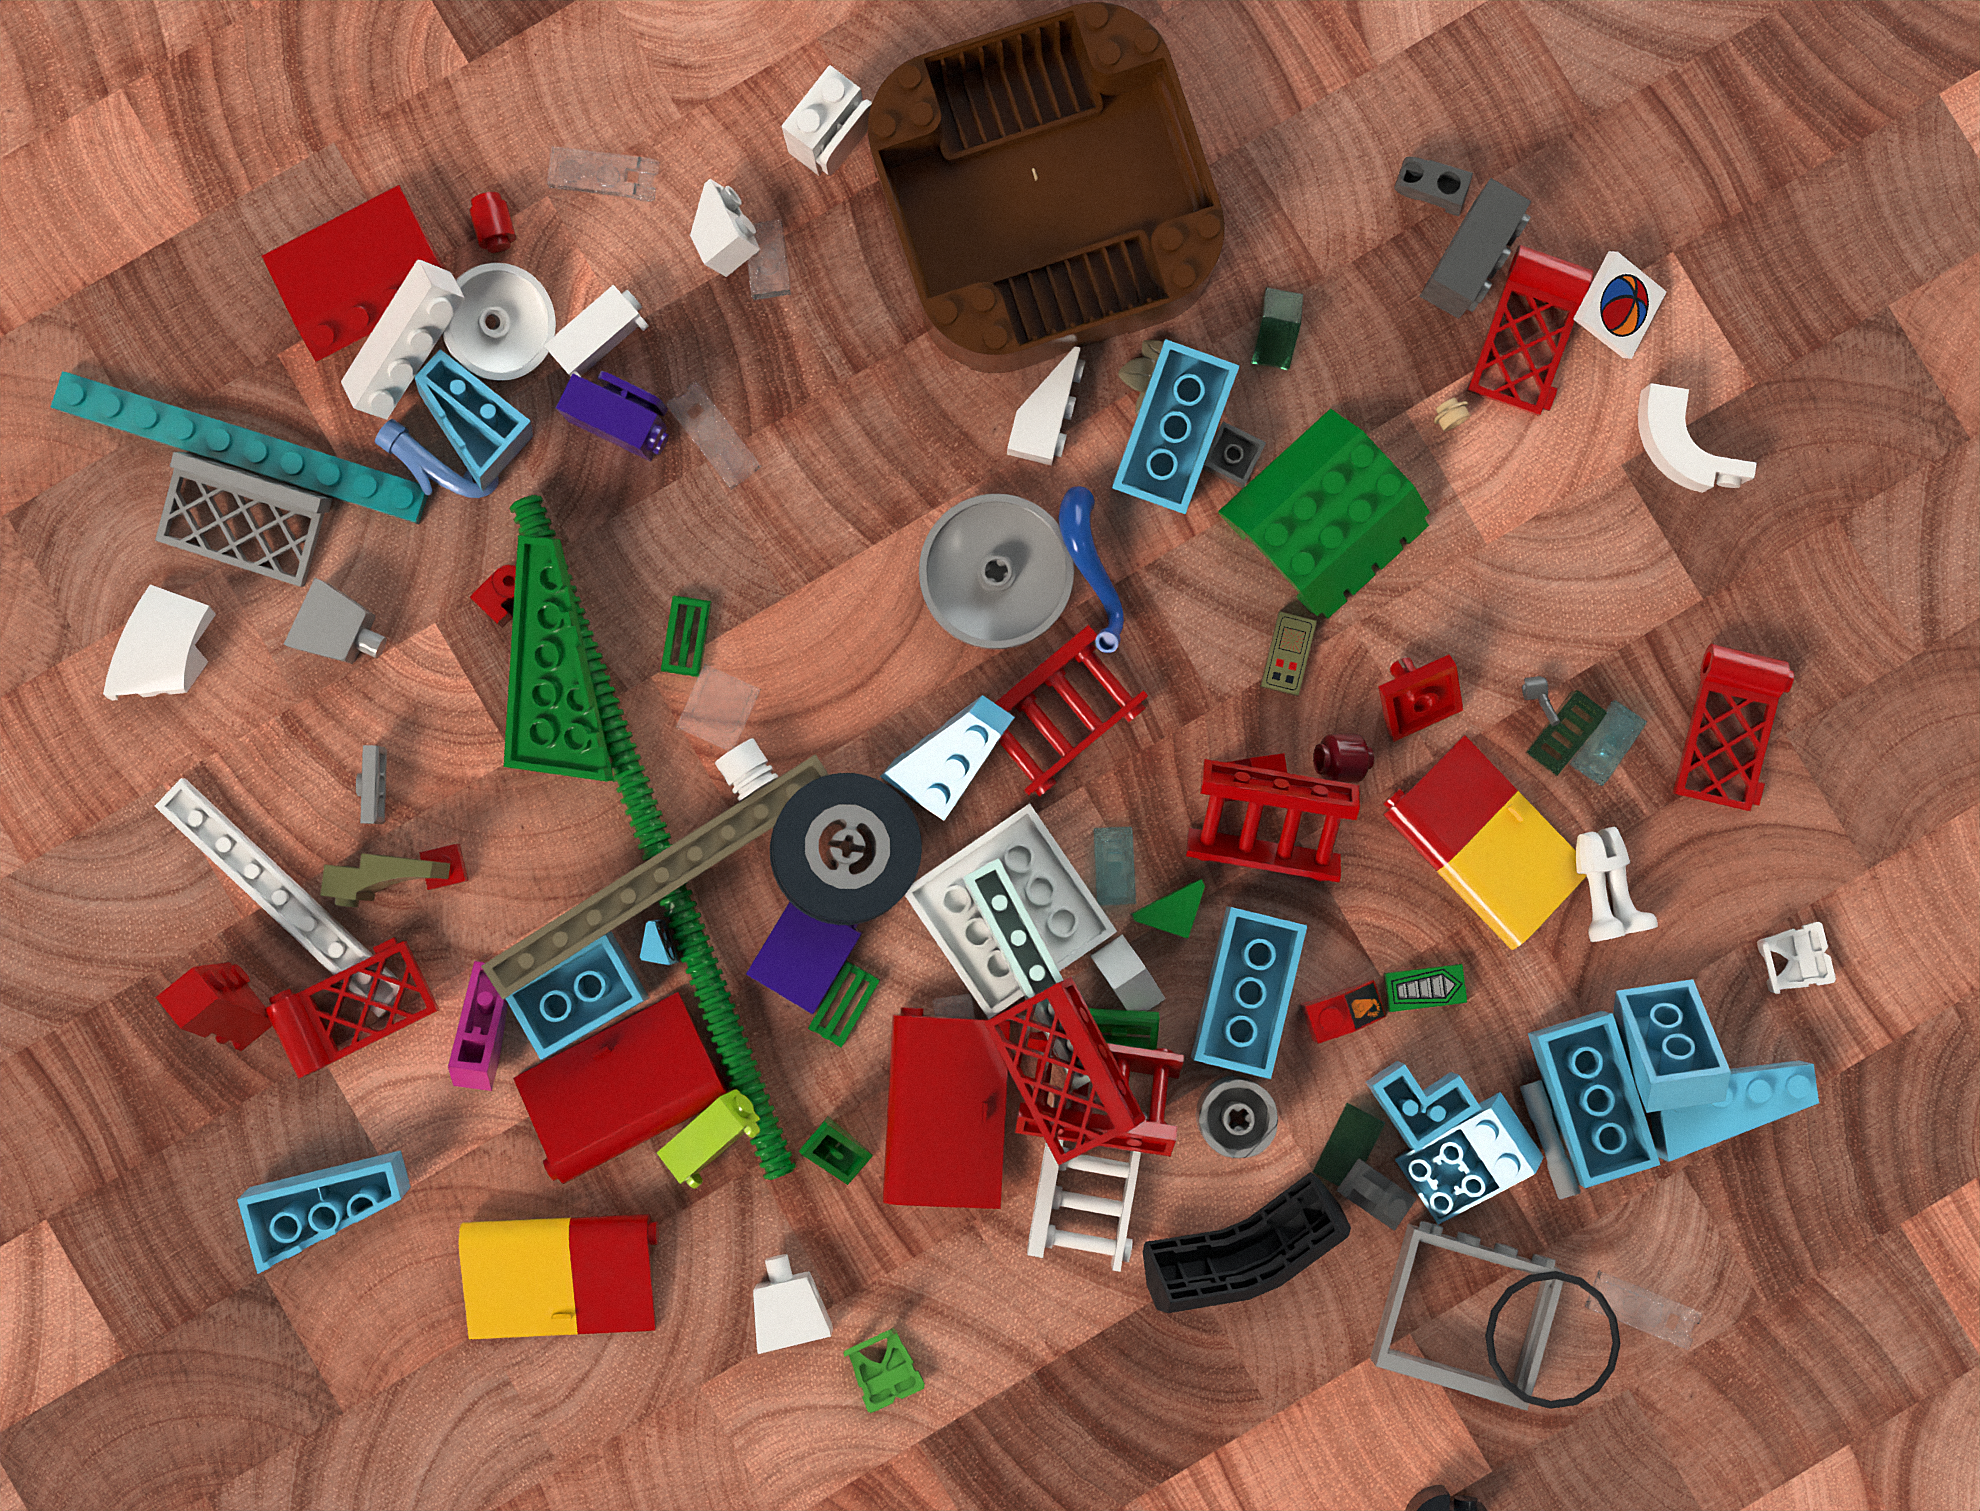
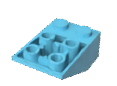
(1472, 1160)

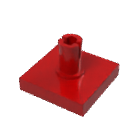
(1420, 695)

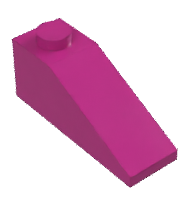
(478, 1034)

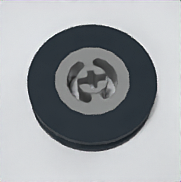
(853, 803)

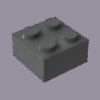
(1233, 455)

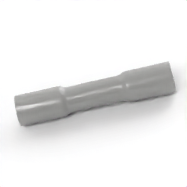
(1557, 1161)

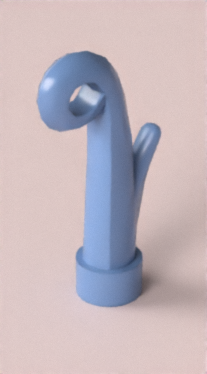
(424, 465)

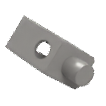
(334, 626)

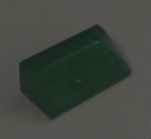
(1349, 1141)

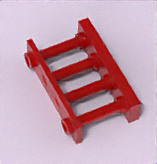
(1052, 674)
(1280, 790)
(1151, 1136)

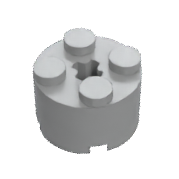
(1259, 1114)

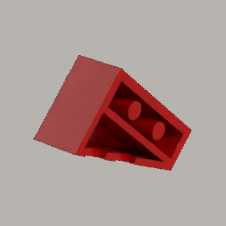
(216, 1002)

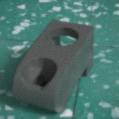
(1434, 183)

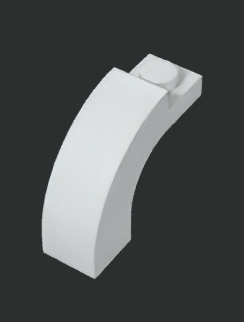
(1672, 449)

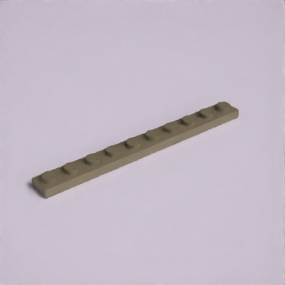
(647, 883)

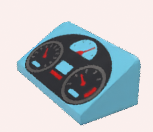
(657, 944)

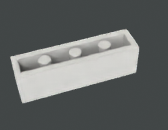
(402, 339)

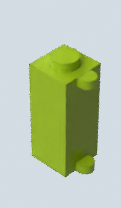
(709, 1136)

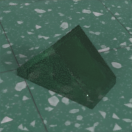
(1278, 328)

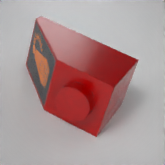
(1343, 1012)

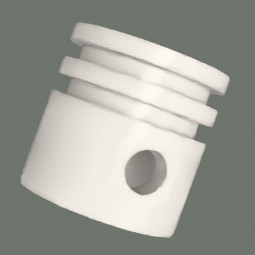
(746, 769)

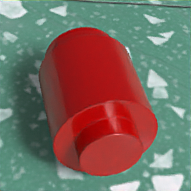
(492, 222)

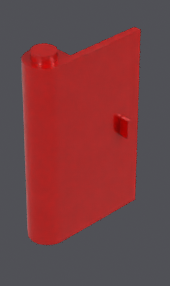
(619, 1088)
(944, 1113)

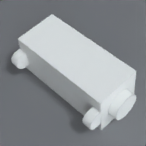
(596, 331)

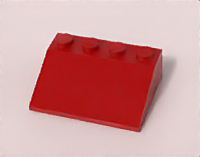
(349, 270)

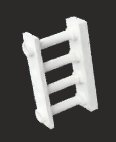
(1050, 1197)

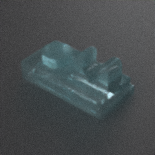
(1608, 743)
(1114, 865)

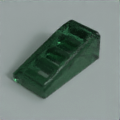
(1577, 740)

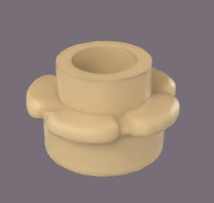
(1451, 414)

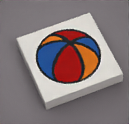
(1620, 305)

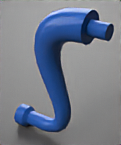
(1078, 539)

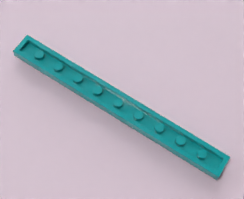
(239, 447)

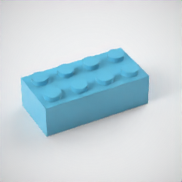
(1175, 426)
(1248, 992)
(1594, 1098)

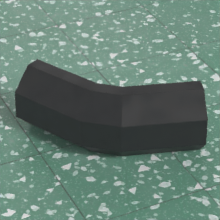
(1248, 1255)

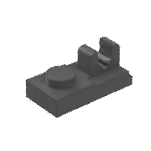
(1376, 1194)

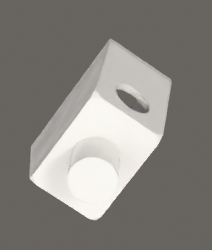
(788, 1308)

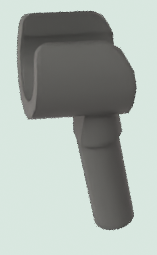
(1537, 688)

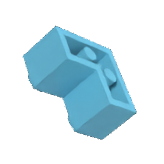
(1418, 1113)

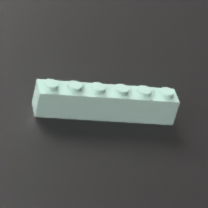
(1019, 946)

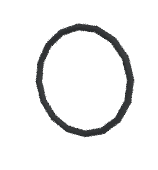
(1613, 1327)

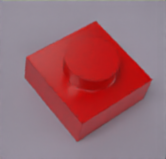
(447, 854)

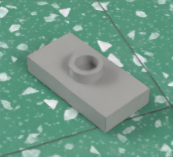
(372, 784)

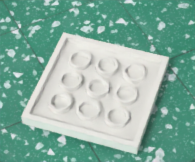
(1045, 882)

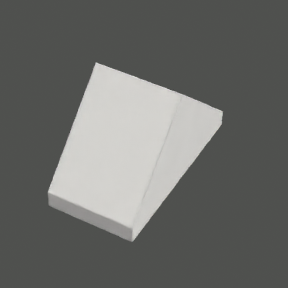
(1127, 975)

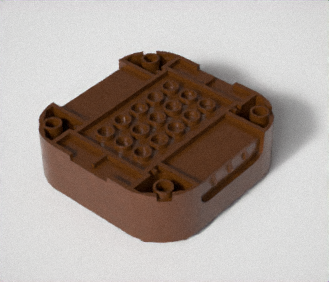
(1122, 199)

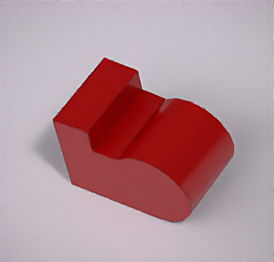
(497, 594)

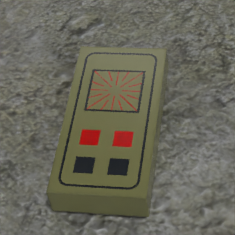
(1288, 653)

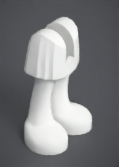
(1603, 856)

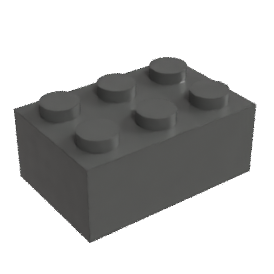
(1477, 249)

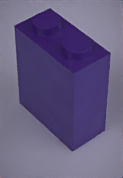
(803, 957)

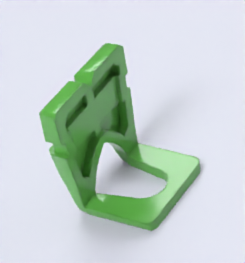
(888, 1379)

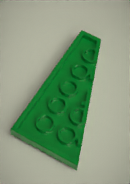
(551, 695)

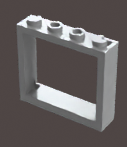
(1450, 1376)

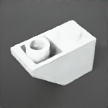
(721, 230)

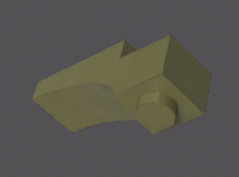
(375, 873)

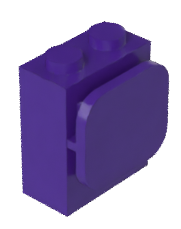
(616, 413)

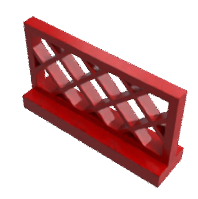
(1096, 1061)

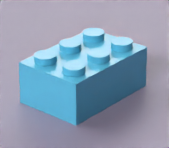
(577, 996)
(1671, 1046)

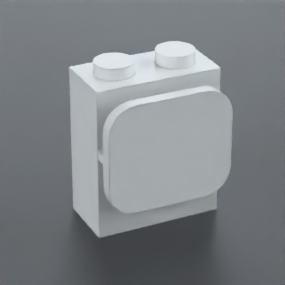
(827, 123)

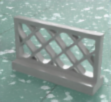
(252, 486)

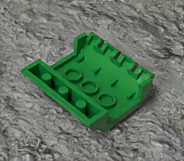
(1328, 512)

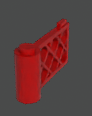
(1549, 282)
(1744, 677)
(302, 1025)

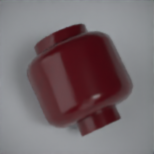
(1343, 758)

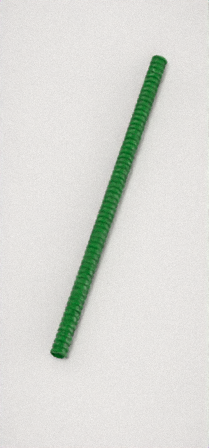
(678, 904)

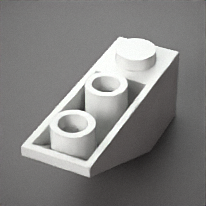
(1040, 418)

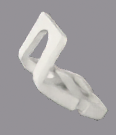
(1805, 958)

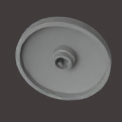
(996, 571)

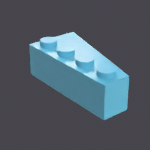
(312, 1206)

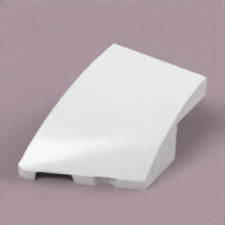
(159, 646)

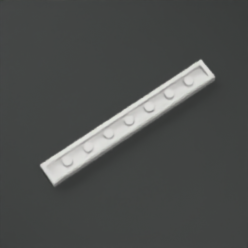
(272, 888)

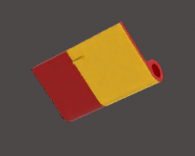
(1486, 842)
(558, 1276)

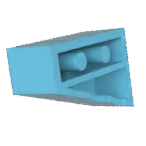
(473, 417)

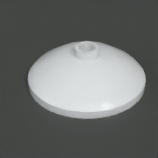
(522, 322)

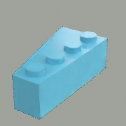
(1752, 1099)

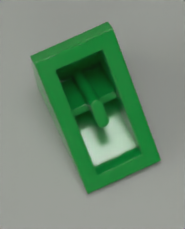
(1174, 911)
(835, 1151)

